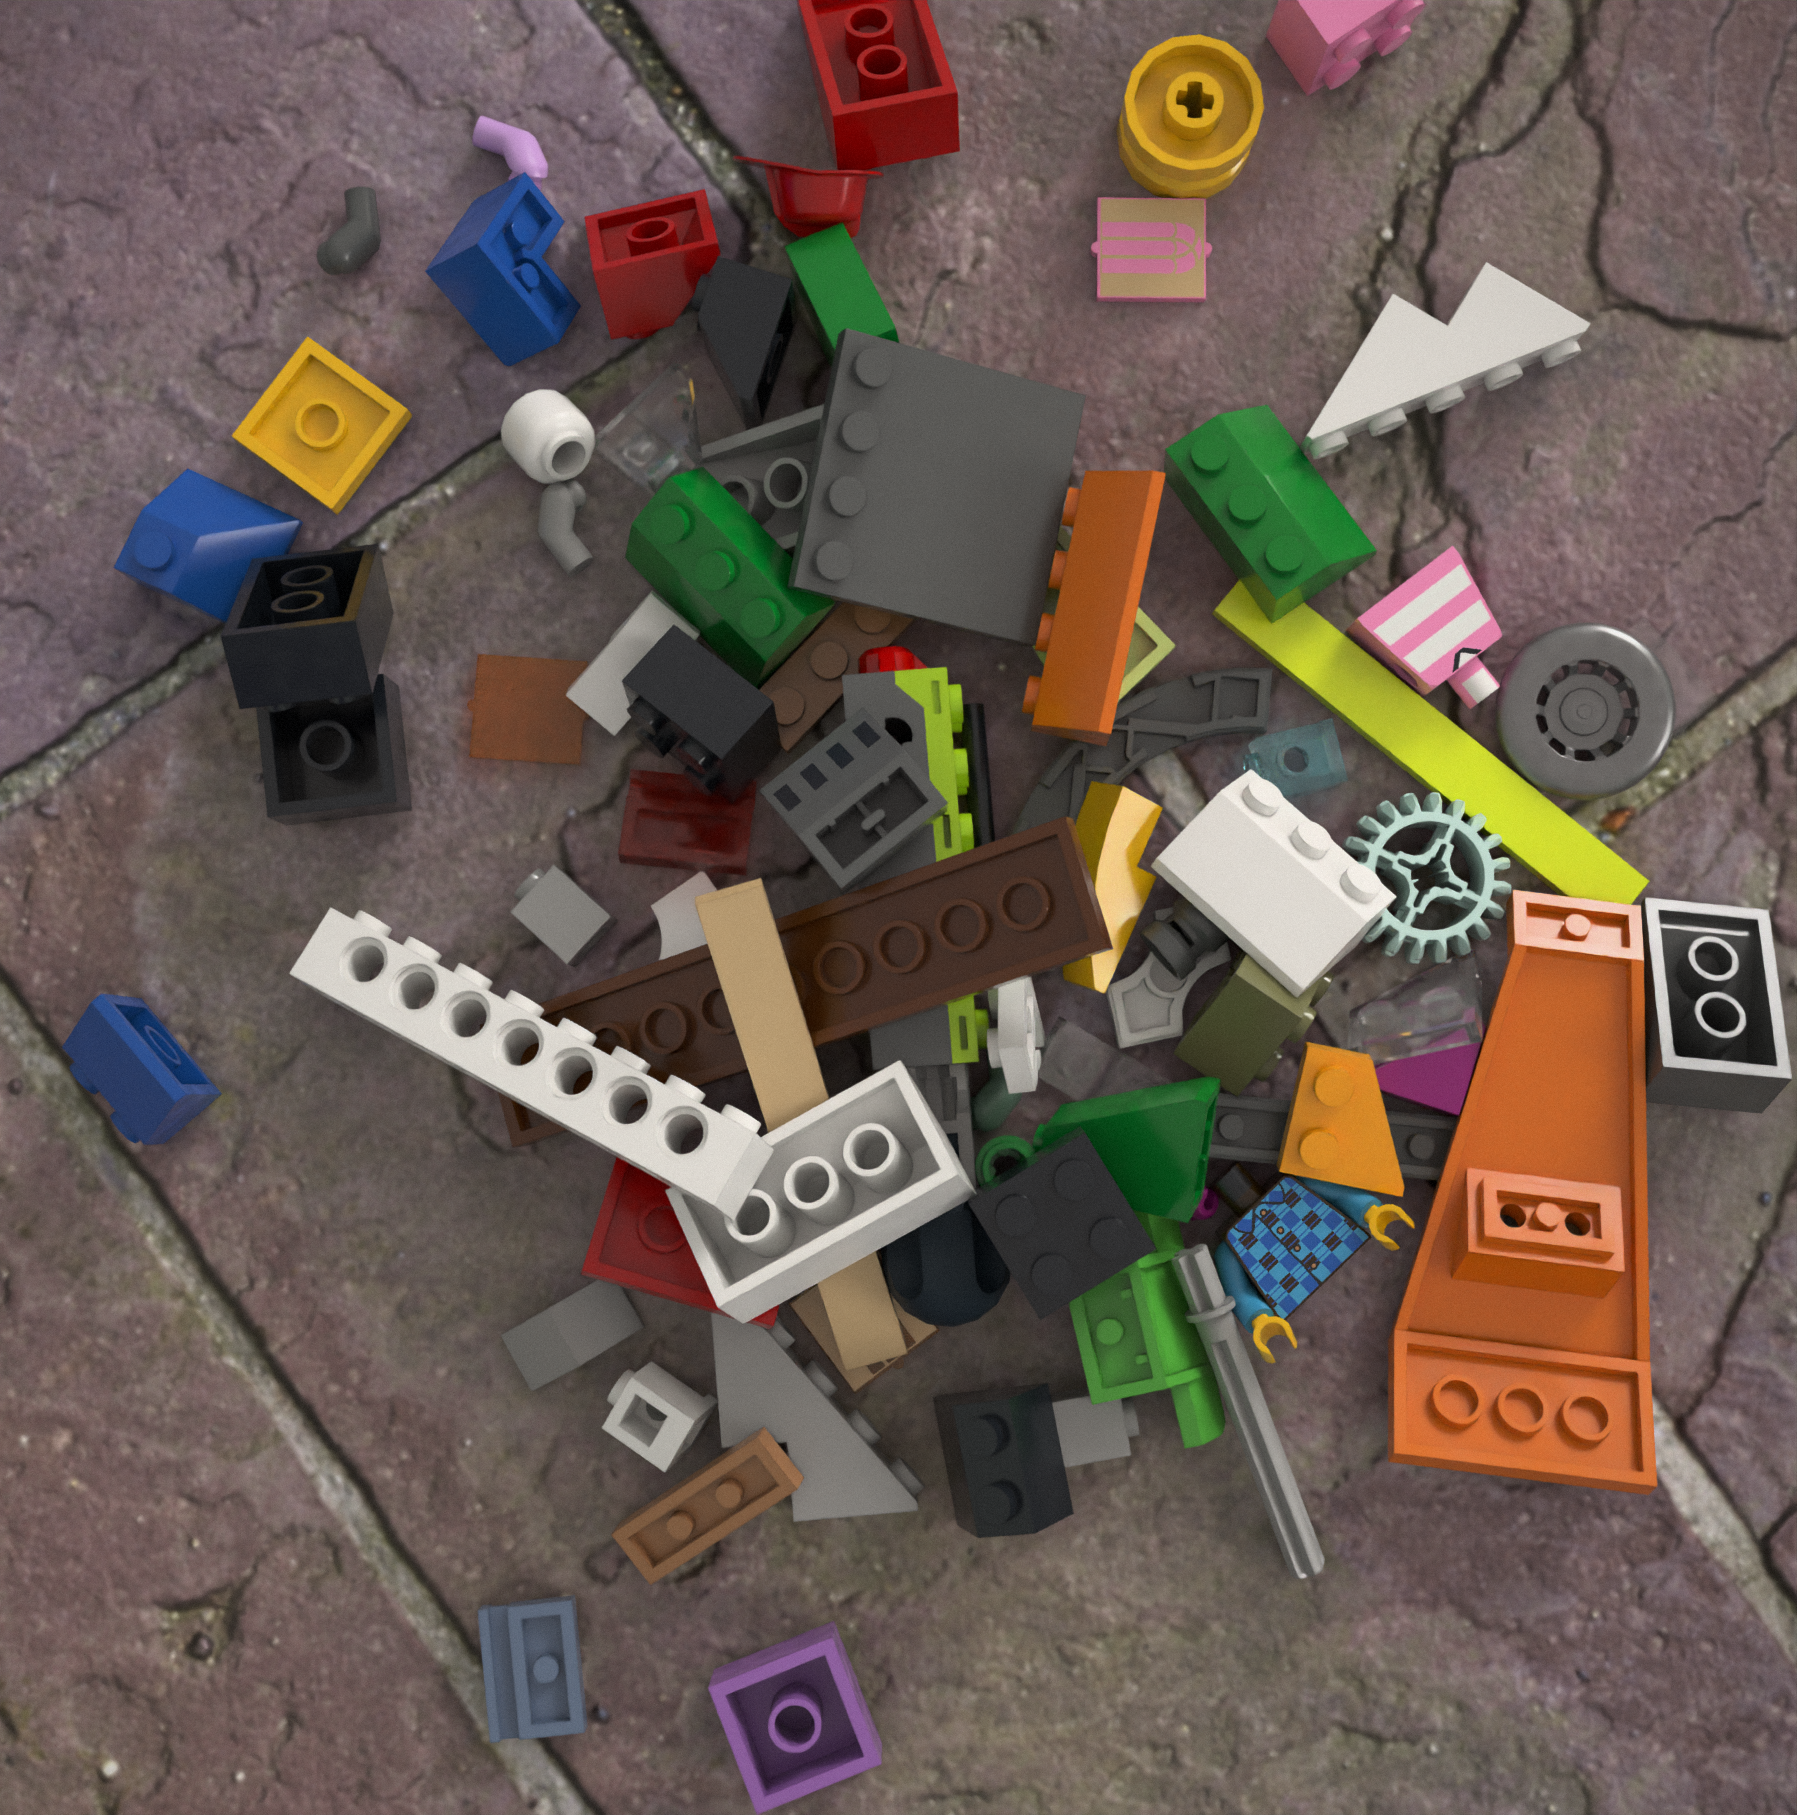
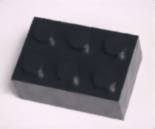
(308, 628)

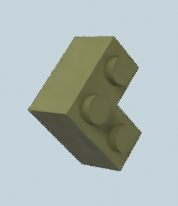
(1245, 1023)

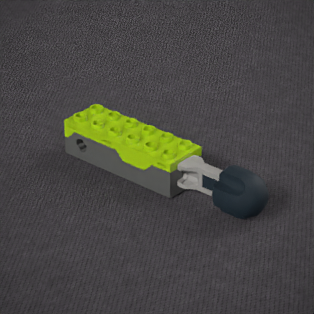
(949, 1265)

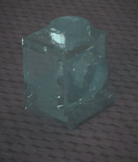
(1321, 754)

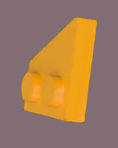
(1339, 1123)

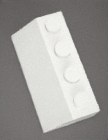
(828, 1195)

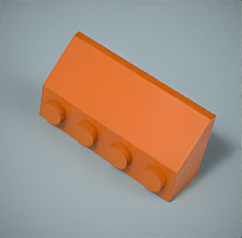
(1095, 606)

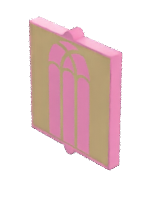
(1151, 250)

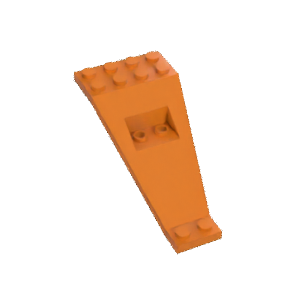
(1526, 1339)

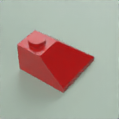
(650, 261)

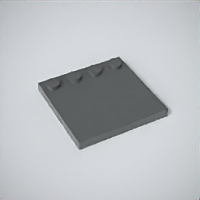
(936, 489)

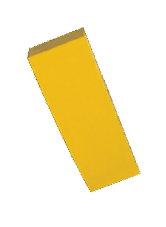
(1113, 836)

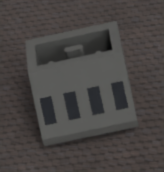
(854, 800)

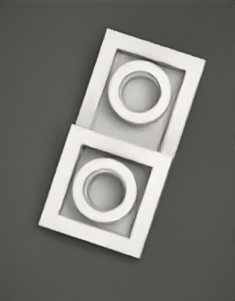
(600, 685)

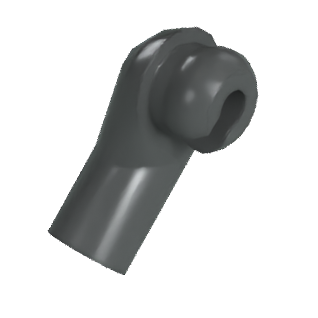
(357, 238)

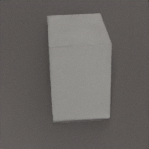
(572, 1332)

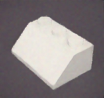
(1274, 882)

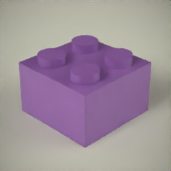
(795, 1717)

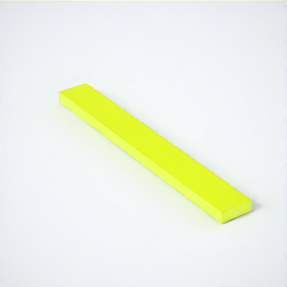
(1433, 749)

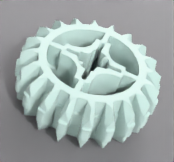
(1448, 887)

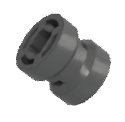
(1192, 929)

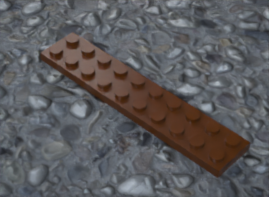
(854, 962)

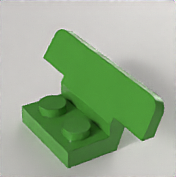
(1139, 1340)

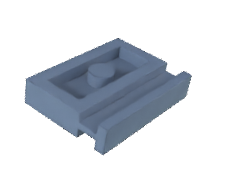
(532, 1669)

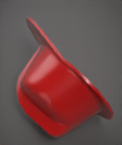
(815, 199)

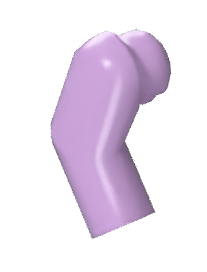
(514, 144)

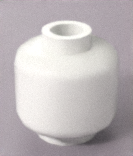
(548, 436)

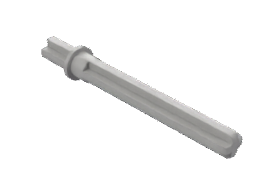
(1248, 1410)

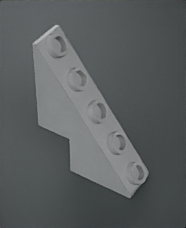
(833, 1450)

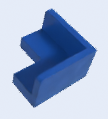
(498, 274)

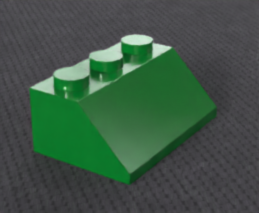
(1265, 508)
(723, 574)

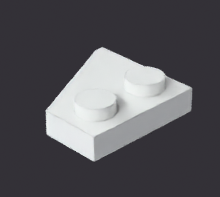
(1017, 1034)

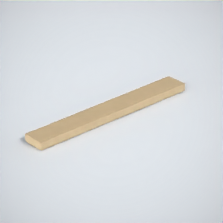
(788, 1084)

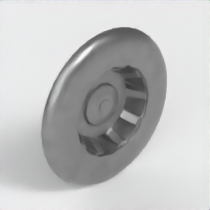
(1585, 711)

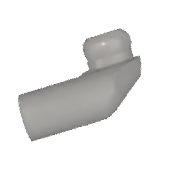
(556, 523)

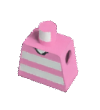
(1433, 631)

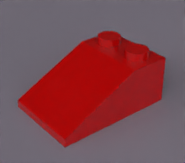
(880, 81)

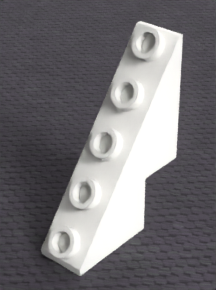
(1422, 362)

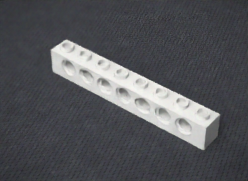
(715, 1174)

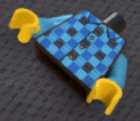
(1289, 1243)

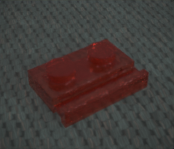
(682, 828)

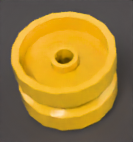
(1189, 117)

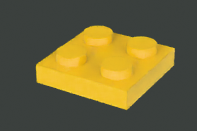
(322, 425)

